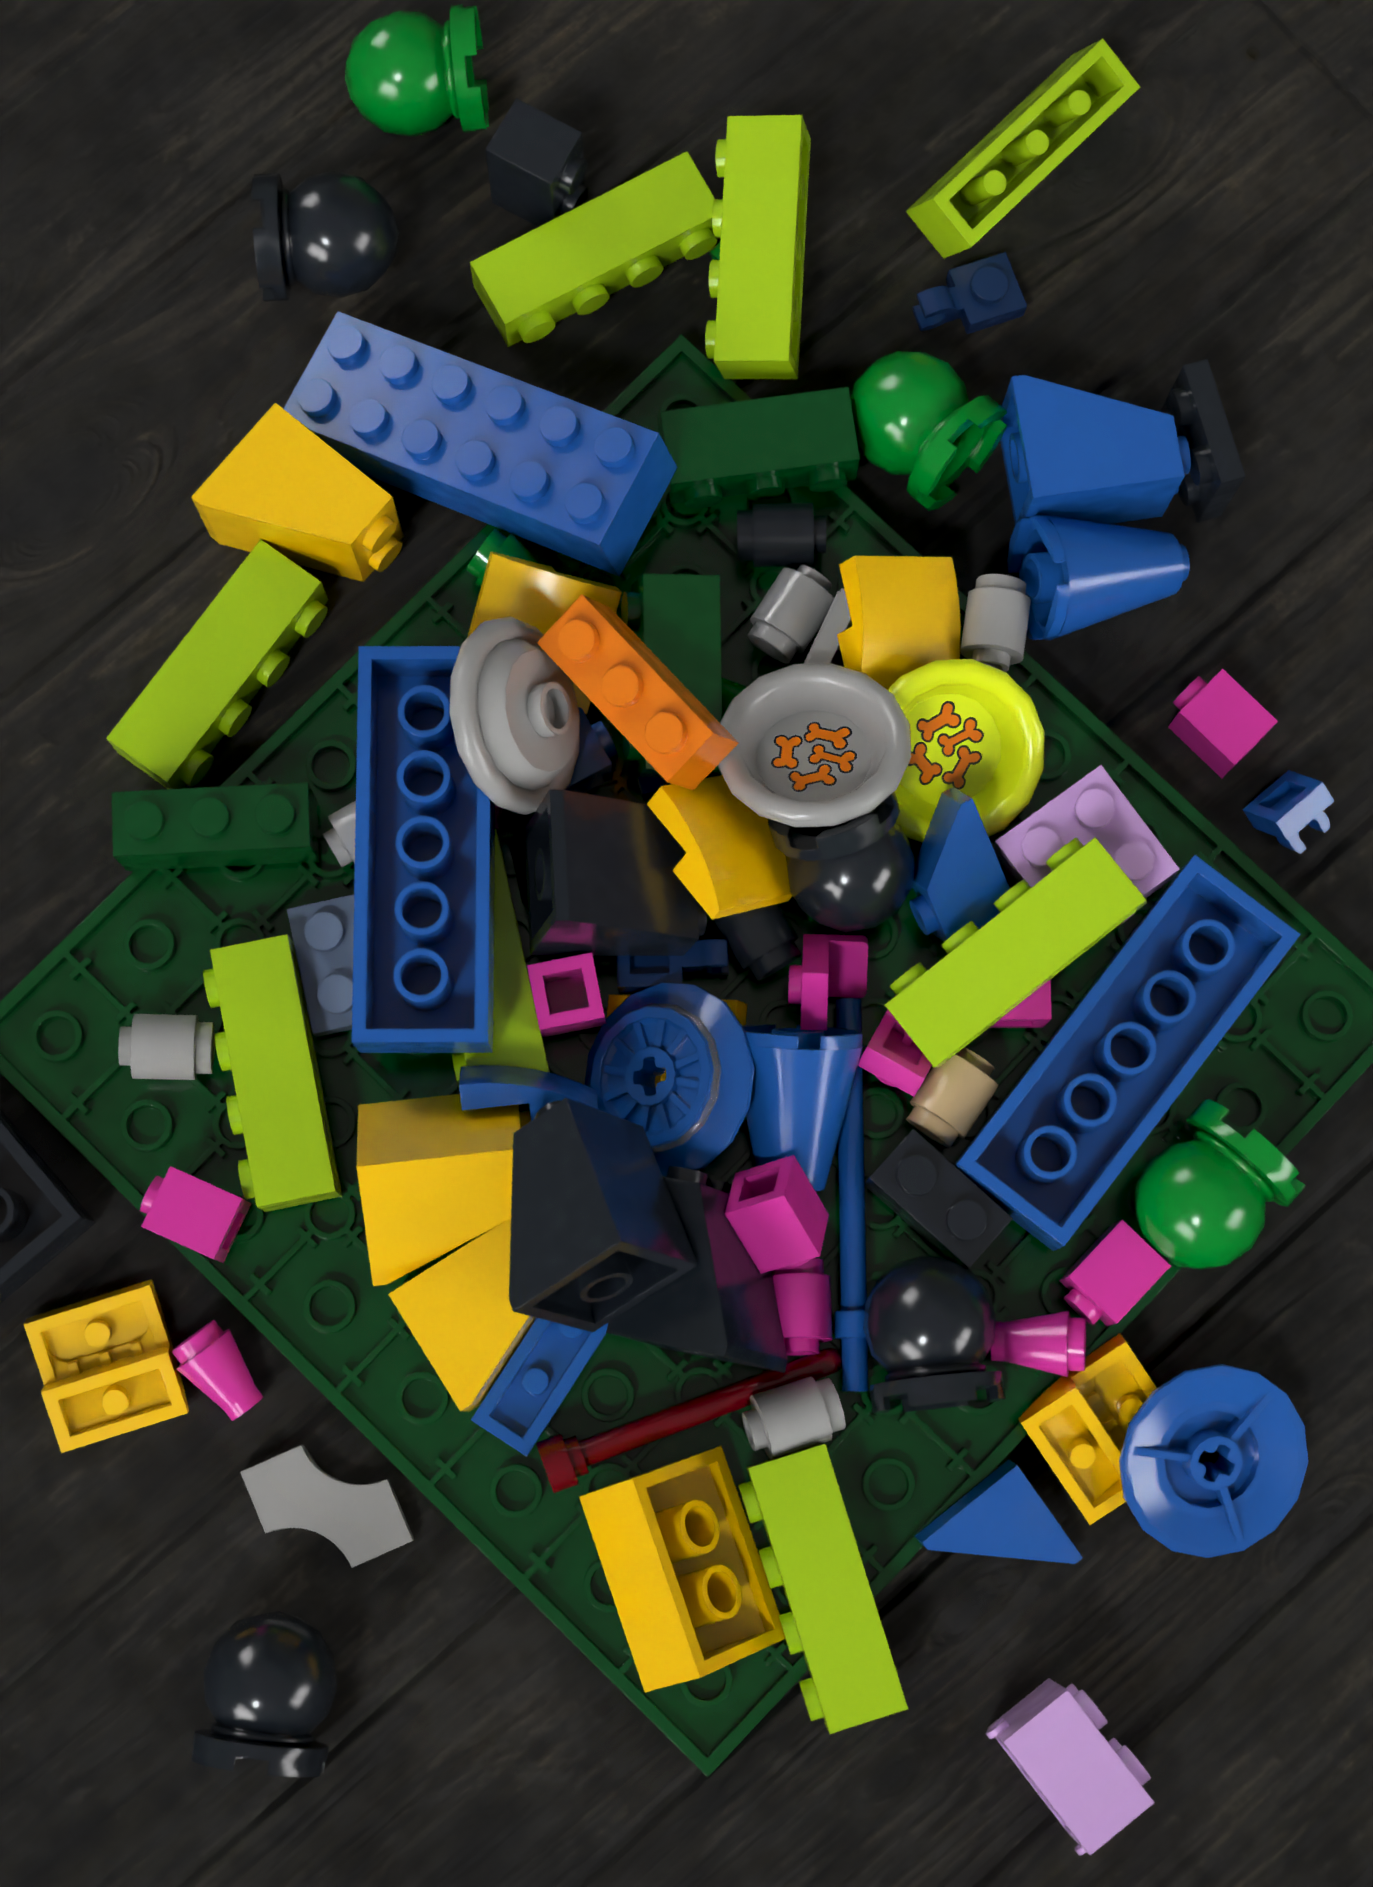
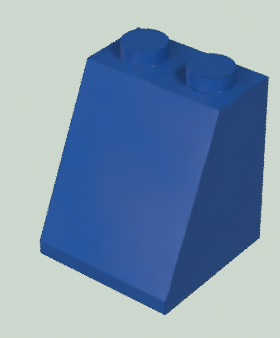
(1088, 454)

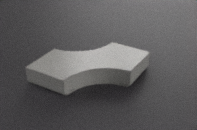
(299, 1494)

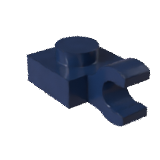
(977, 292)
(641, 972)

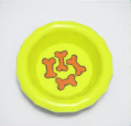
(971, 734)

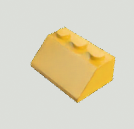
(683, 1569)

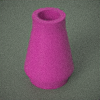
(1042, 1342)
(218, 1369)

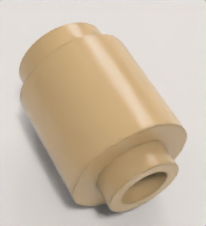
(952, 1097)

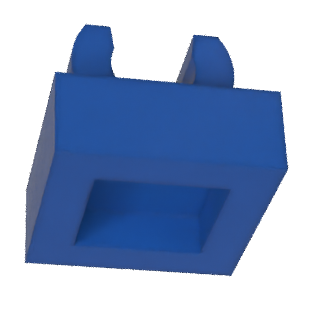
(1289, 807)

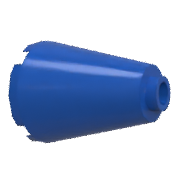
(1091, 571)
(800, 1094)

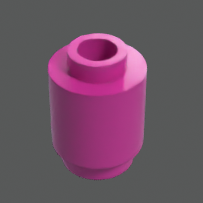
(804, 1306)

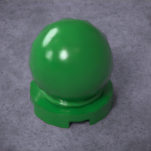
(416, 73)
(919, 423)
(1208, 1195)

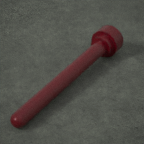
(569, 1458)

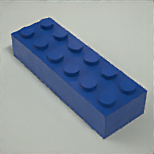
(483, 442)
(419, 865)
(1125, 1052)

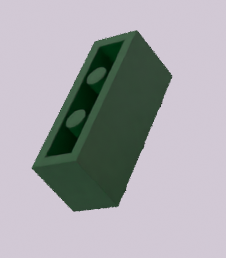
(761, 447)
(682, 627)
(215, 826)

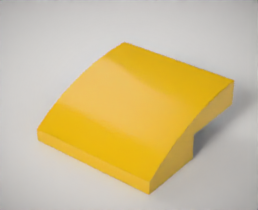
(535, 596)
(900, 614)
(727, 846)
(106, 1366)
(1084, 1423)

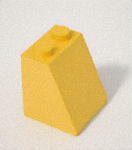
(301, 501)
(431, 1177)
(465, 1316)

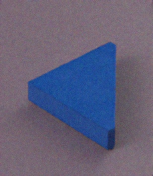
(1001, 1520)

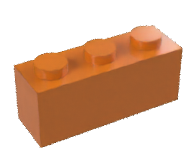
(637, 693)

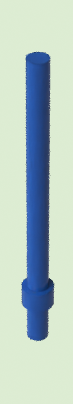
(852, 1222)

